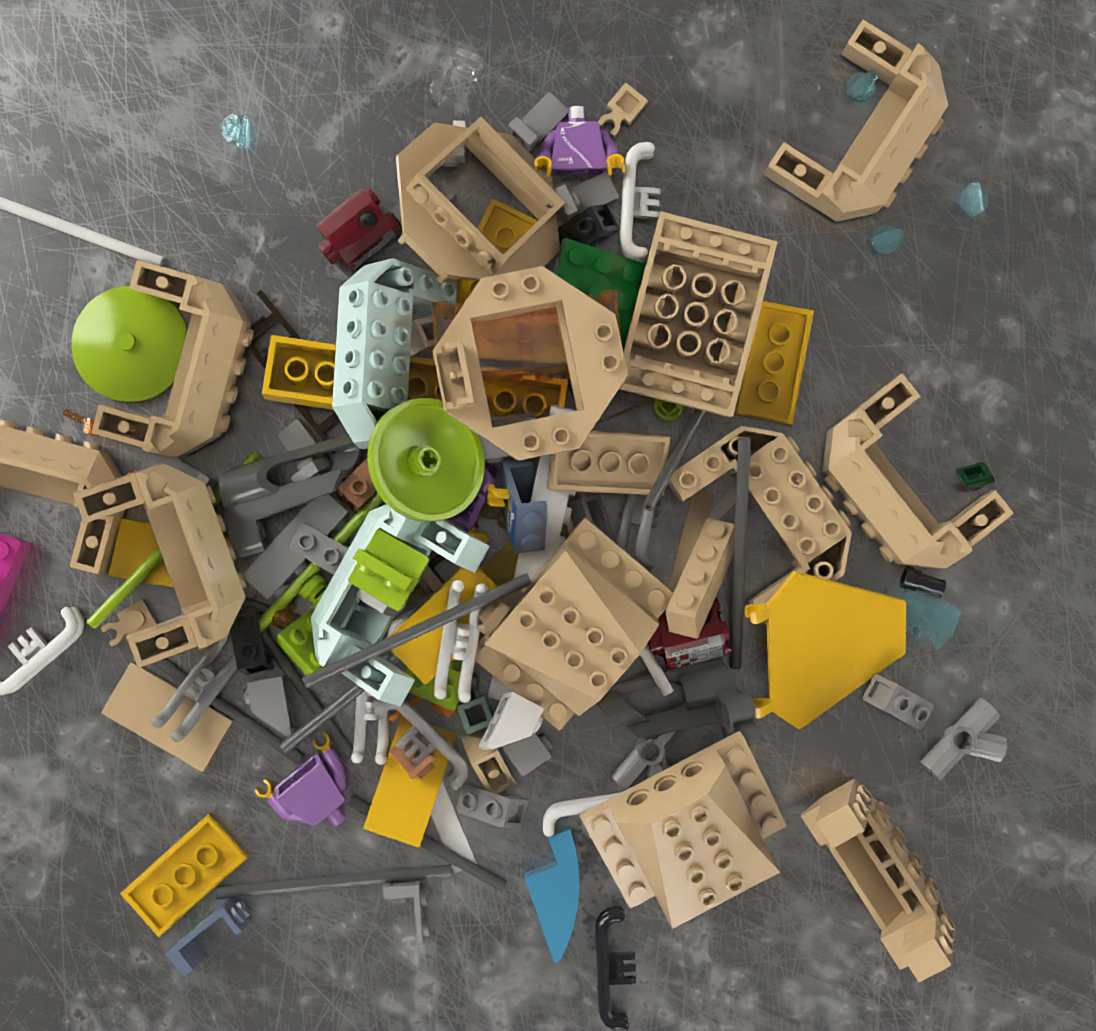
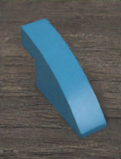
(556, 892)

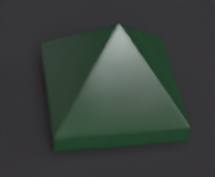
(975, 476)

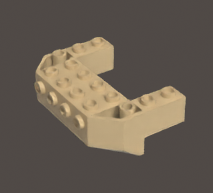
(887, 140)
(205, 370)
(55, 472)
(786, 495)
(885, 500)
(191, 549)
(897, 897)

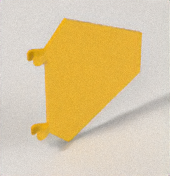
(824, 644)

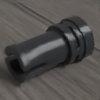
(916, 580)

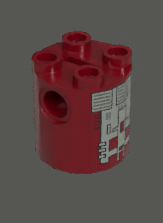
(346, 235)
(685, 650)

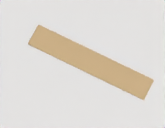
(697, 514)

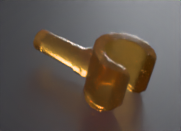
(88, 422)
(284, 618)

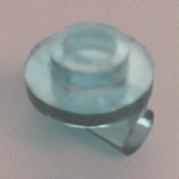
(861, 86)
(234, 129)
(973, 199)
(886, 239)

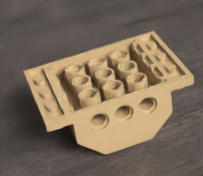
(696, 314)
(575, 625)
(690, 832)

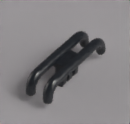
(611, 969)

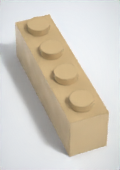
(701, 578)

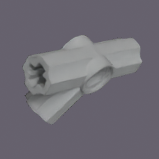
(977, 741)
(637, 767)

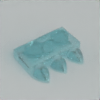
(930, 616)

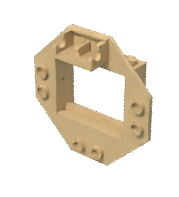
(443, 233)
(590, 348)

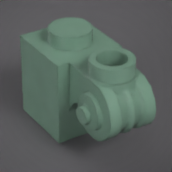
(477, 711)

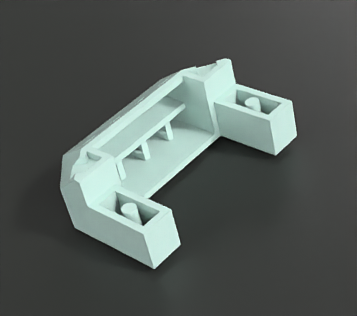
(376, 340)
(348, 624)

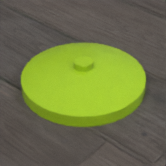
(129, 344)
(425, 461)

